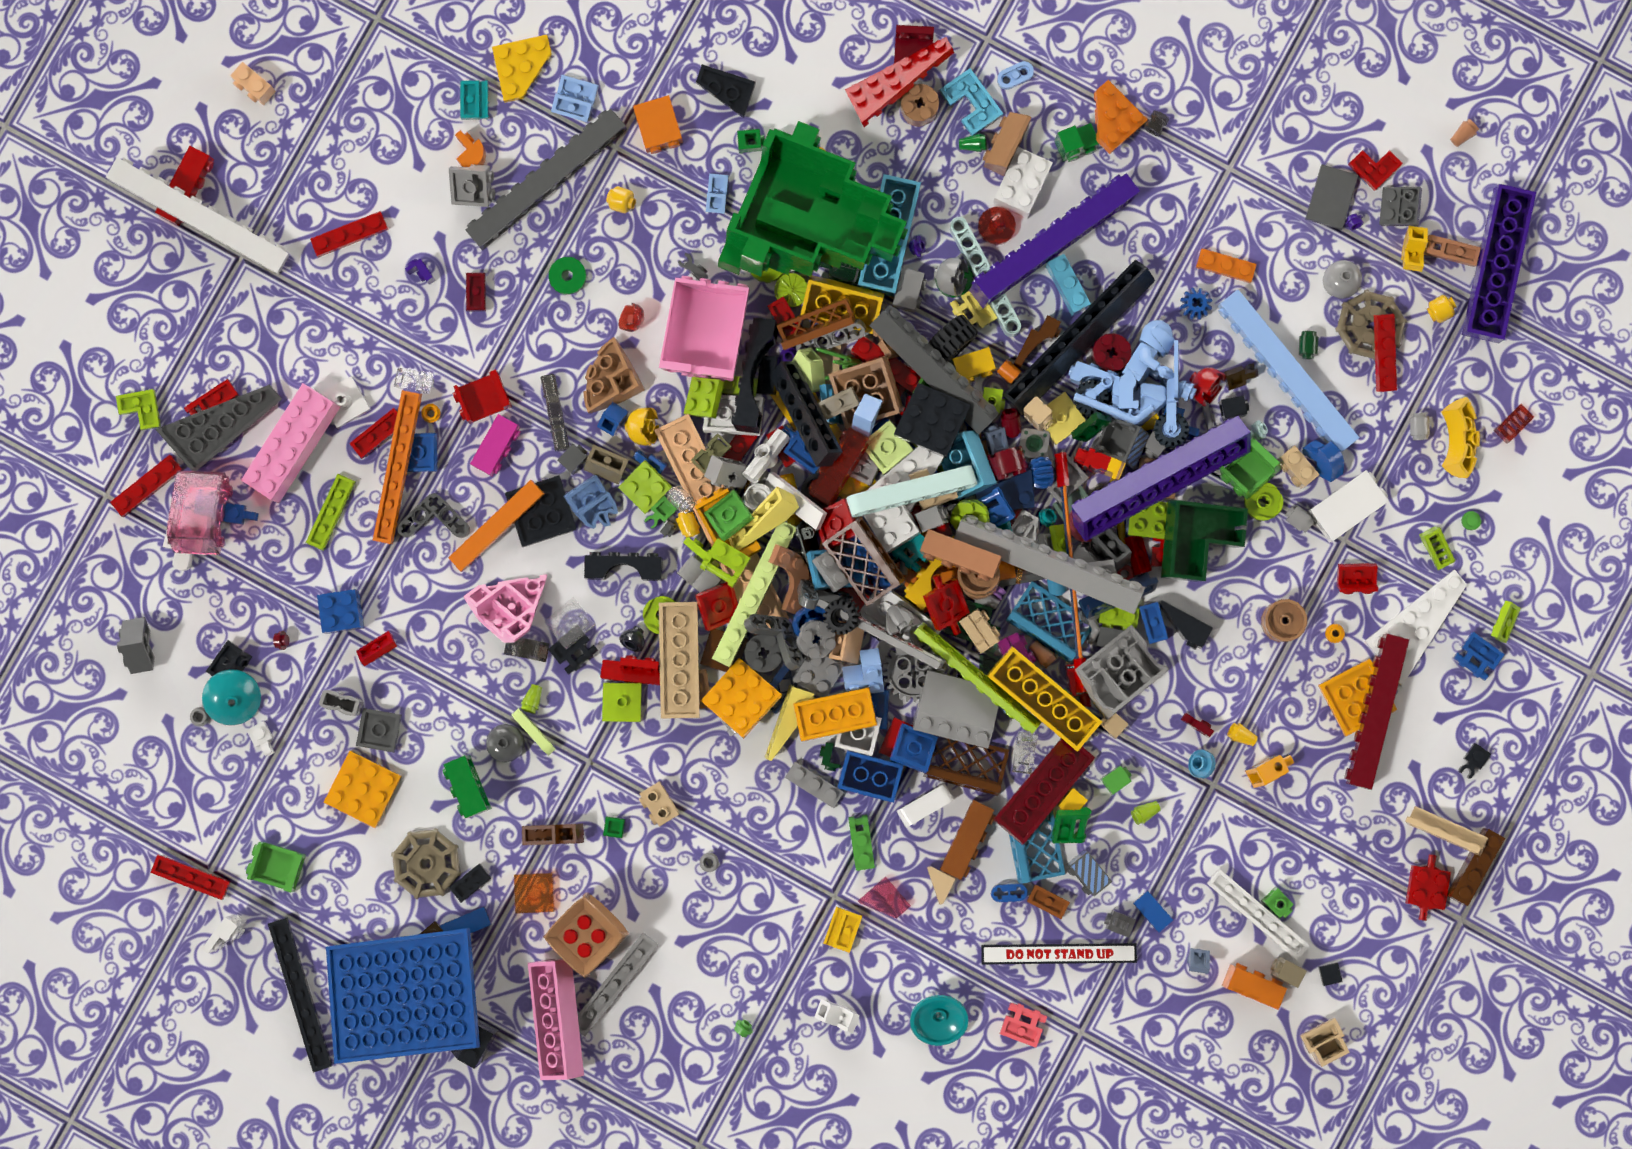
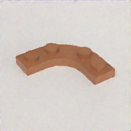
(796, 570)

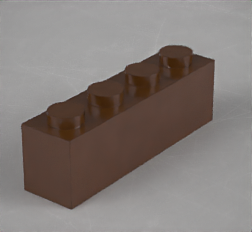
(1475, 869)

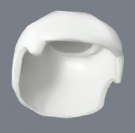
(756, 495)

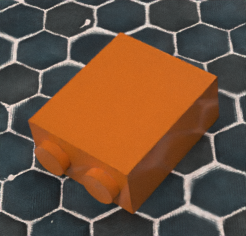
(658, 124)

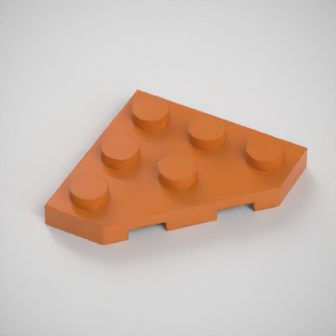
(1115, 117)

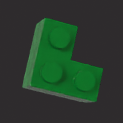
(1076, 141)

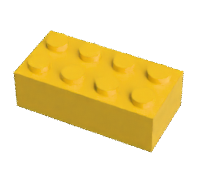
(864, 302)

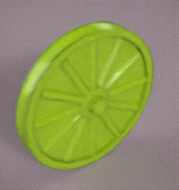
(792, 288)

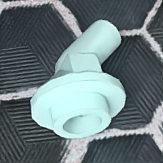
(1259, 430)

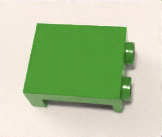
(1251, 470)
(275, 866)

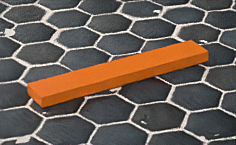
(496, 525)

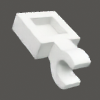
(261, 736)

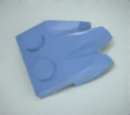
(591, 502)

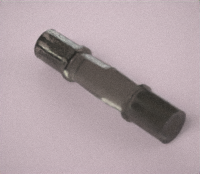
(555, 412)

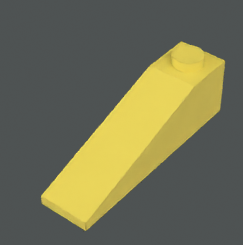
(767, 516)
(786, 720)

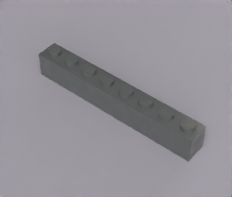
(932, 366)

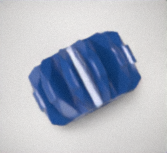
(1196, 297)
(1042, 472)

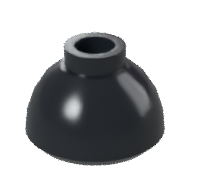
(633, 639)

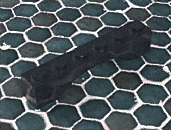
(762, 338)

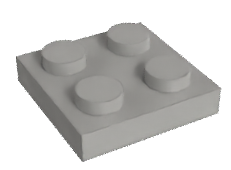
(818, 675)

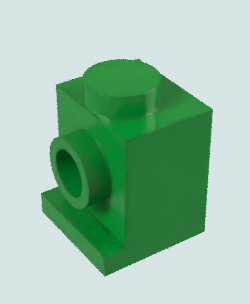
(746, 135)

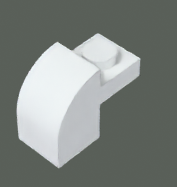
(837, 1015)

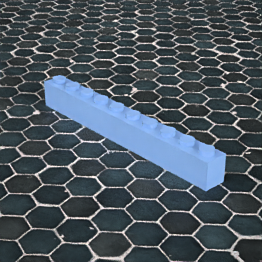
(1287, 371)

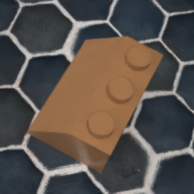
(1006, 142)

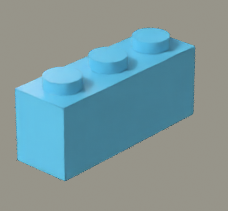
(1068, 285)

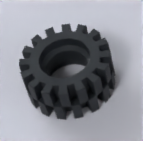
(834, 624)

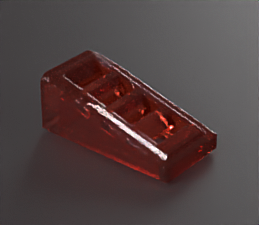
(1503, 434)

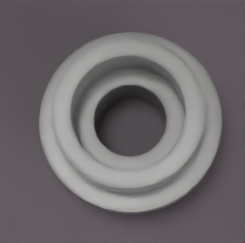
(193, 716)
(703, 862)

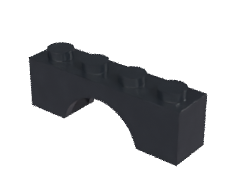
(597, 566)

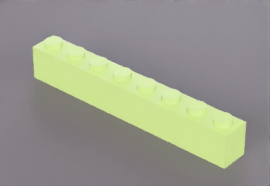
(752, 596)

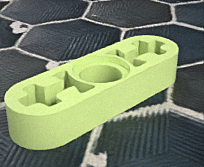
(533, 731)

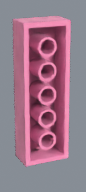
(290, 443)
(555, 1020)

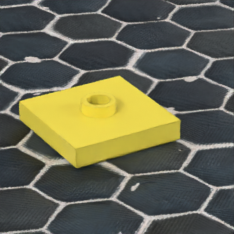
(1065, 418)

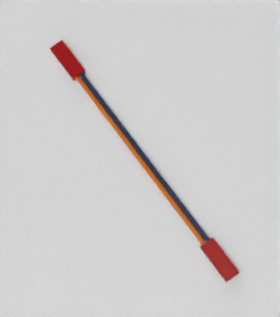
(1062, 483)

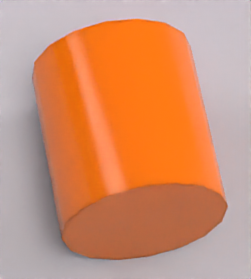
(1009, 371)

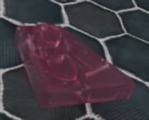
(885, 899)

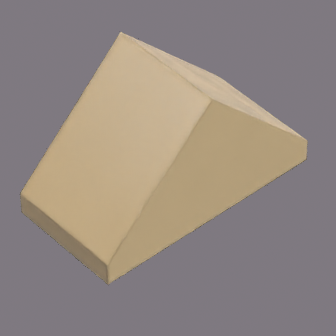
(941, 882)

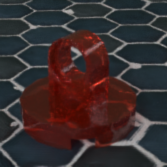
(996, 225)

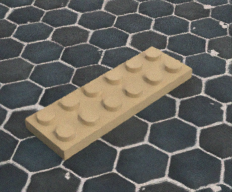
(679, 660)

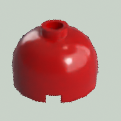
(1207, 383)

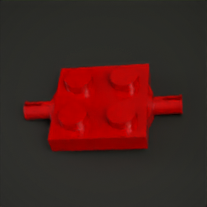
(946, 604)
(1428, 887)

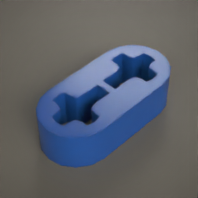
(1009, 887)

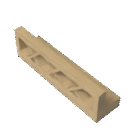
(1447, 830)

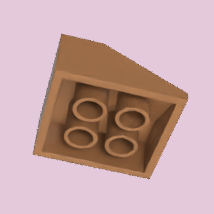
(869, 378)

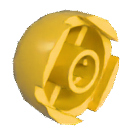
(641, 426)

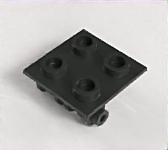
(807, 538)

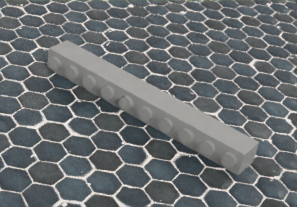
(1051, 564)

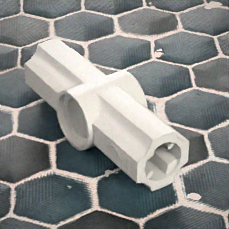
(766, 456)

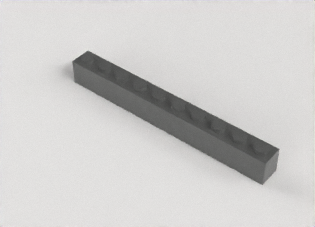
(546, 179)

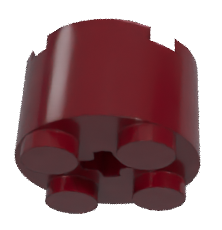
(1120, 348)
(1008, 462)

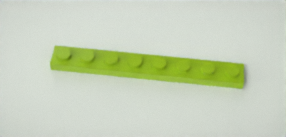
(977, 677)

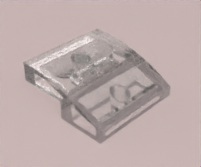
(569, 623)

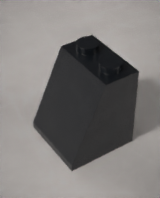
(474, 1056)

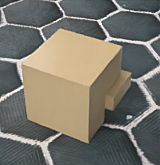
(1325, 1042)

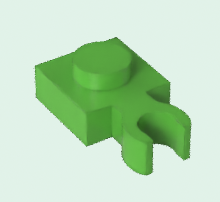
(662, 510)

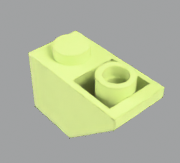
(811, 368)

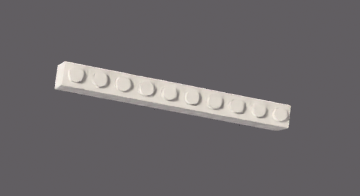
(198, 216)

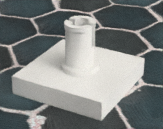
(350, 399)

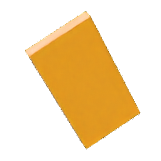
(835, 714)

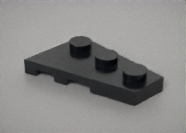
(727, 88)

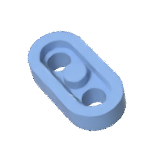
(1014, 75)

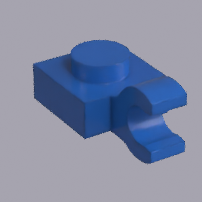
(656, 463)
(237, 513)

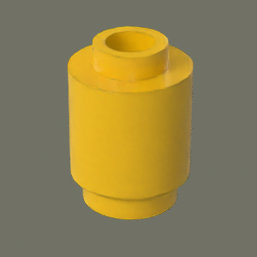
(688, 524)

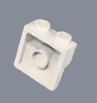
(228, 930)

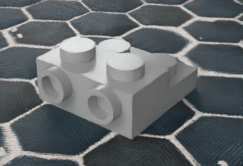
(471, 185)

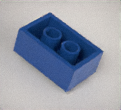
(870, 776)

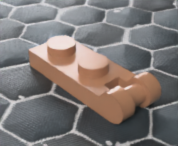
(1452, 250)

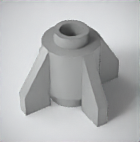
(900, 620)

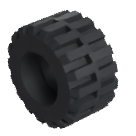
(954, 337)

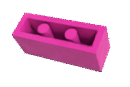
(495, 445)

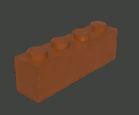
(967, 839)

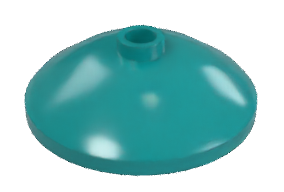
(228, 686)
(941, 1027)

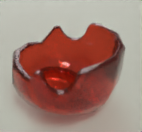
(631, 318)

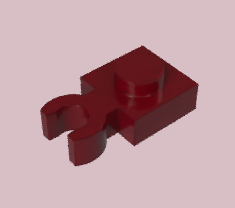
(1202, 727)

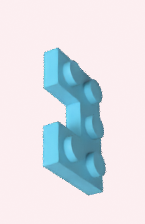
(985, 107)

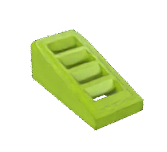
(1431, 550)

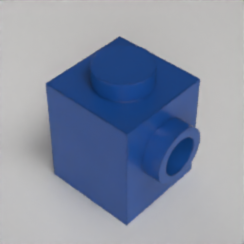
(612, 419)

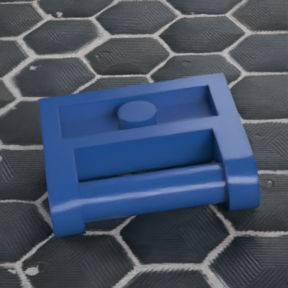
(1000, 512)

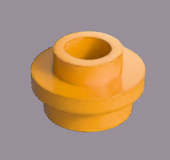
(424, 413)
(1328, 633)

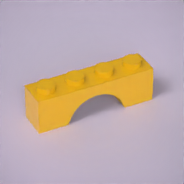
(922, 585)

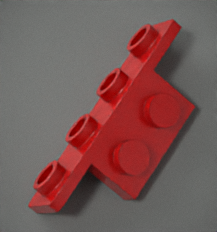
(632, 670)

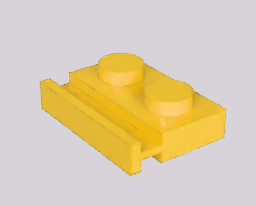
(842, 929)

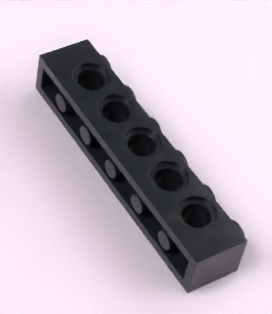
(806, 414)

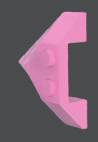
(507, 607)

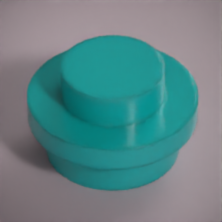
(1047, 517)

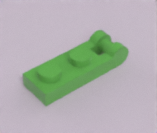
(861, 843)

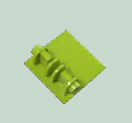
(1149, 522)

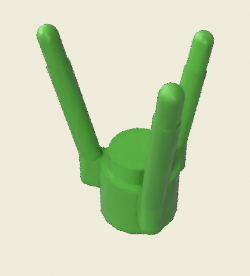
(847, 362)

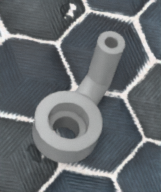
(1093, 624)

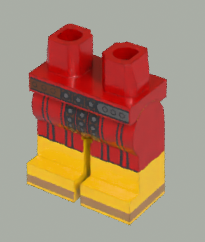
(1099, 463)

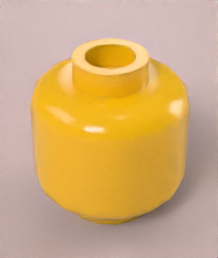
(620, 199)
(1441, 309)

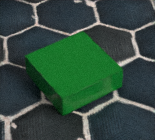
(614, 827)

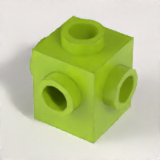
(995, 396)

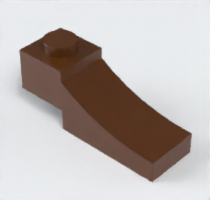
(1048, 330)
(553, 834)

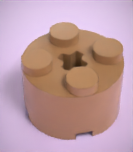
(927, 112)

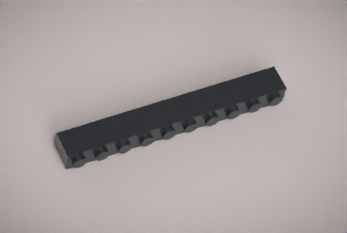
(1080, 336)

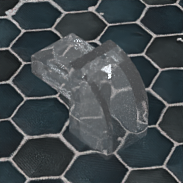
(414, 380)
(1024, 752)

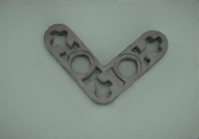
(430, 511)
(809, 597)
(783, 630)

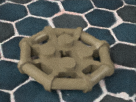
(1360, 319)
(425, 852)

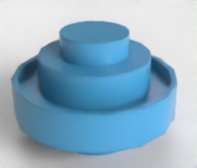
(1201, 764)

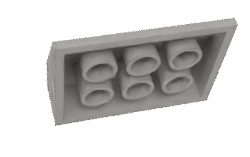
(955, 710)

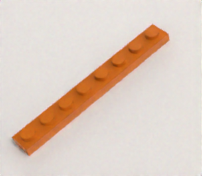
(397, 467)

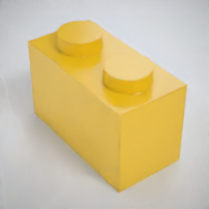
(975, 364)

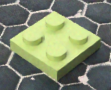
(886, 448)

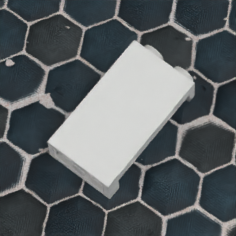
(1348, 506)

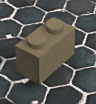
(606, 464)
(1288, 971)

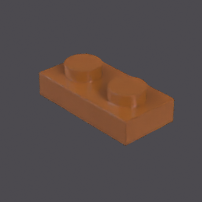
(1048, 901)

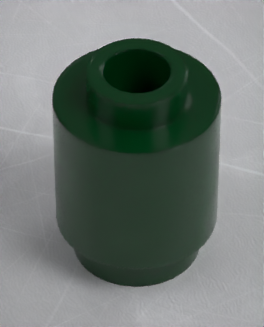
(1308, 344)

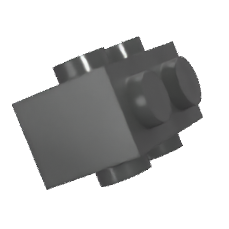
(1111, 547)

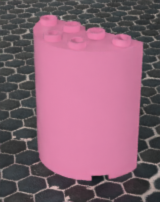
(704, 328)

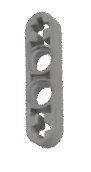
(834, 341)

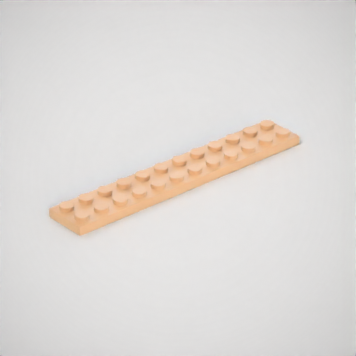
(681, 444)

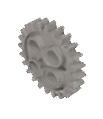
(896, 672)

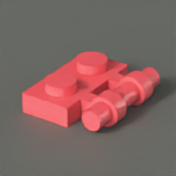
(1022, 1031)

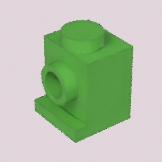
(1271, 900)

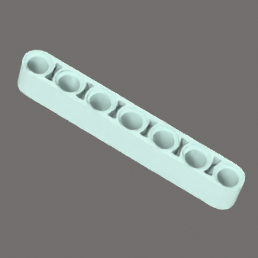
(984, 266)
(911, 491)

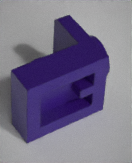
(423, 273)

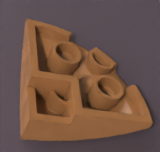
(610, 378)

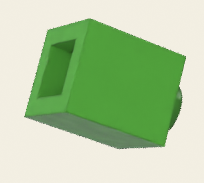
(1116, 779)

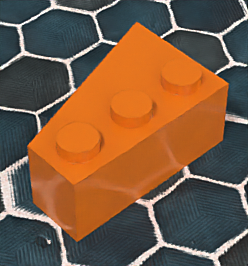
(1254, 985)

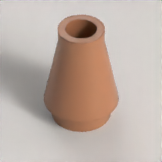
(1465, 132)
(1043, 654)

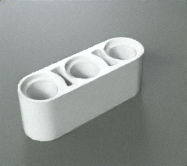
(925, 805)

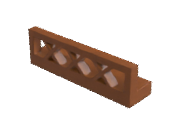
(818, 330)

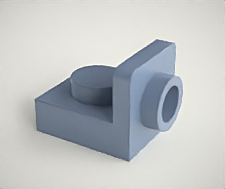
(995, 438)
(1199, 960)

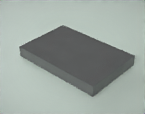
(1331, 197)

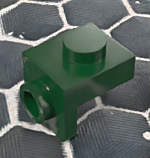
(826, 752)

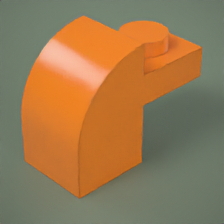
(474, 153)

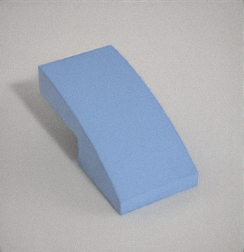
(717, 193)

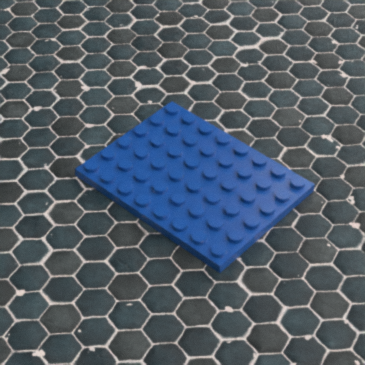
(402, 996)

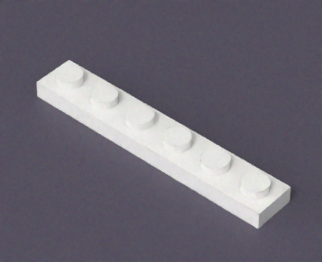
(1257, 914)

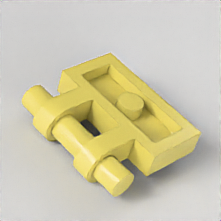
(980, 315)

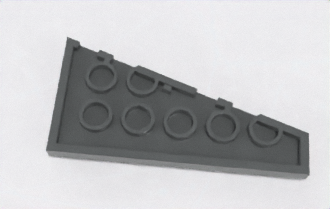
(209, 431)

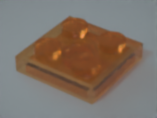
(534, 893)

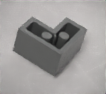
(135, 645)

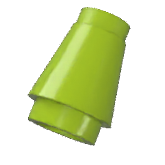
(532, 699)
(1145, 812)

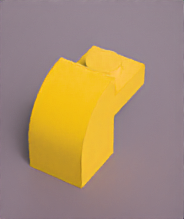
(1414, 247)

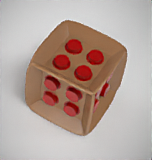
(586, 935)

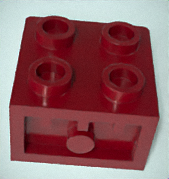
(911, 39)

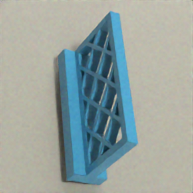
(1038, 632)
(1021, 858)

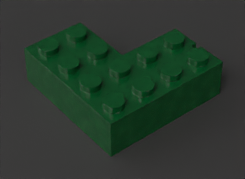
(1191, 530)

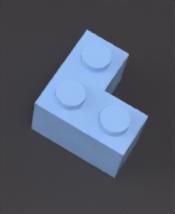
(865, 675)

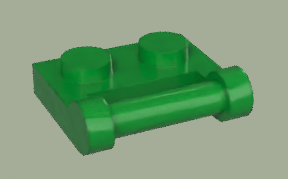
(1065, 824)

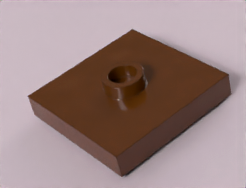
(712, 643)

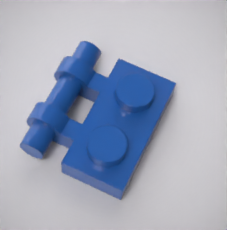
(1483, 652)

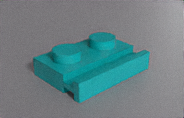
(474, 100)

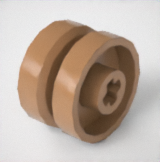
(977, 588)
(1272, 620)

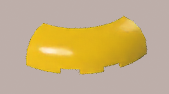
(1462, 438)

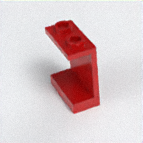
(482, 397)

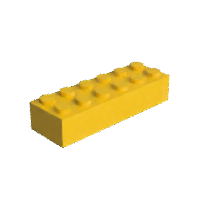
(1044, 698)

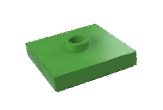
(729, 515)

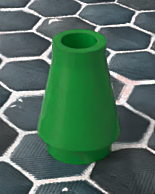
(973, 143)

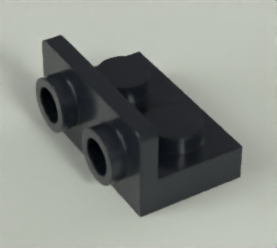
(229, 658)

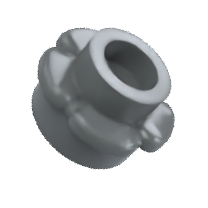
(668, 529)

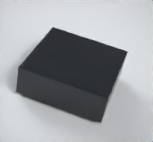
(1330, 974)

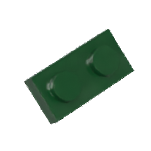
(1091, 427)

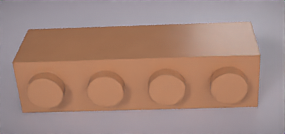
(961, 555)

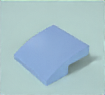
(574, 98)

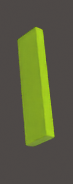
(330, 512)

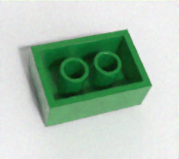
(466, 786)

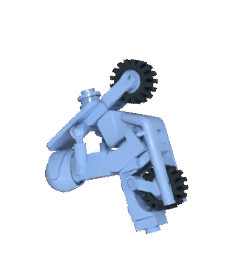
(1140, 404)

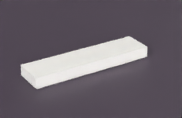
(807, 509)

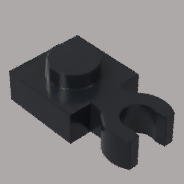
(1476, 758)

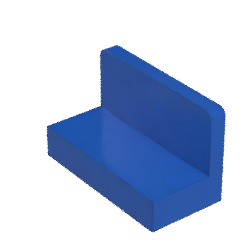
(1153, 622)

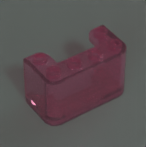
(198, 512)

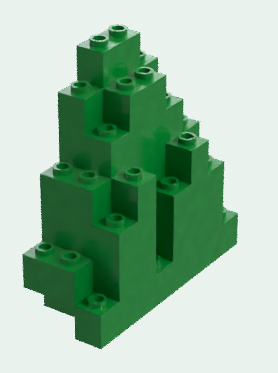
(808, 212)

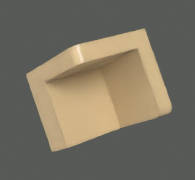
(1114, 725)

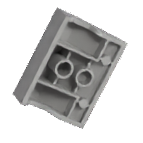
(1119, 672)

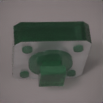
(1034, 442)

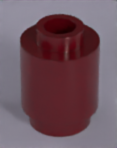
(1011, 422)

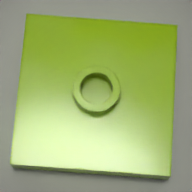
(621, 702)

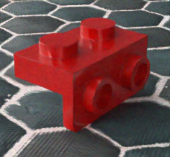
(1357, 578)

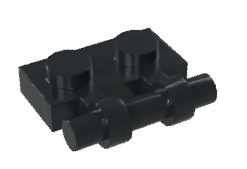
(562, 654)

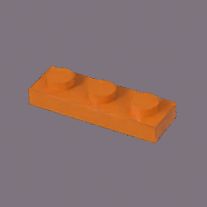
(1225, 265)

